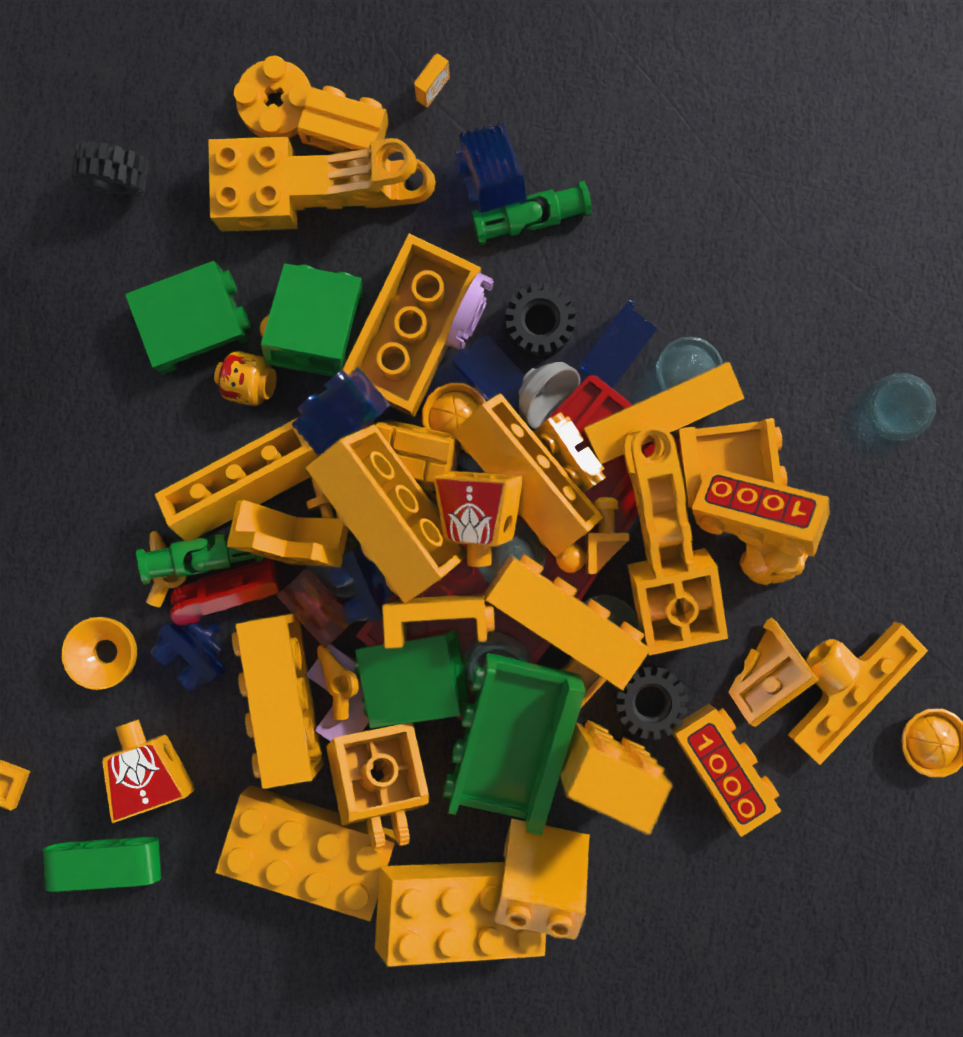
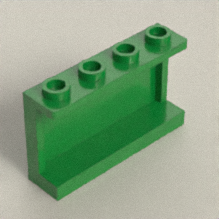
(514, 739)

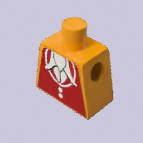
(478, 511)
(143, 773)

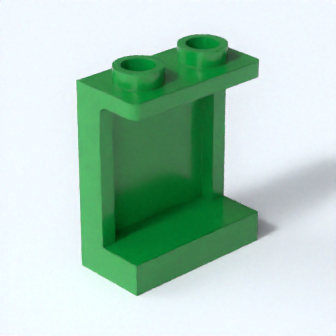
(188, 315)
(311, 320)
(413, 681)

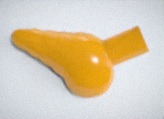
(162, 584)
(340, 682)

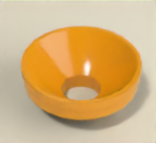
(81, 656)

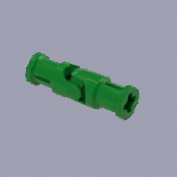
(529, 212)
(206, 555)

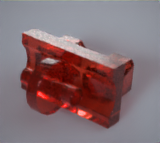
(315, 607)

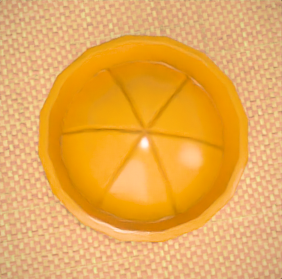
(450, 407)
(934, 742)

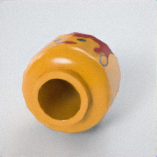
(245, 379)

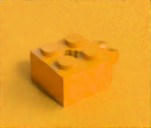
(365, 799)

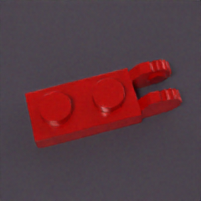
(224, 591)

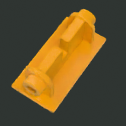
(559, 438)

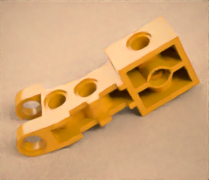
(265, 183)
(675, 587)

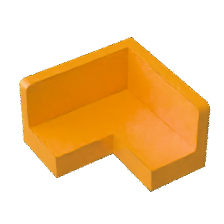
(287, 537)

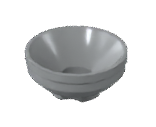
(545, 391)

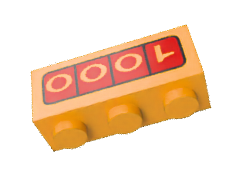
(761, 512)
(727, 769)

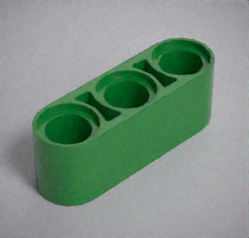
(101, 864)

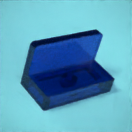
(618, 346)
(490, 371)

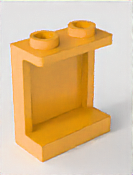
(736, 448)
(433, 608)
(544, 880)

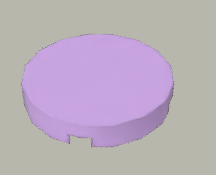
(469, 311)

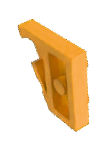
(770, 676)

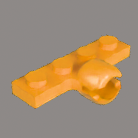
(852, 687)

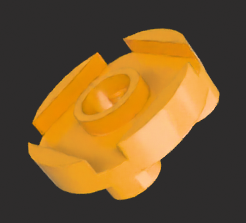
(260, 81)

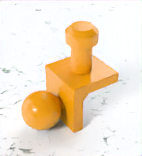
(598, 546)

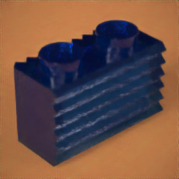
(491, 167)
(340, 412)

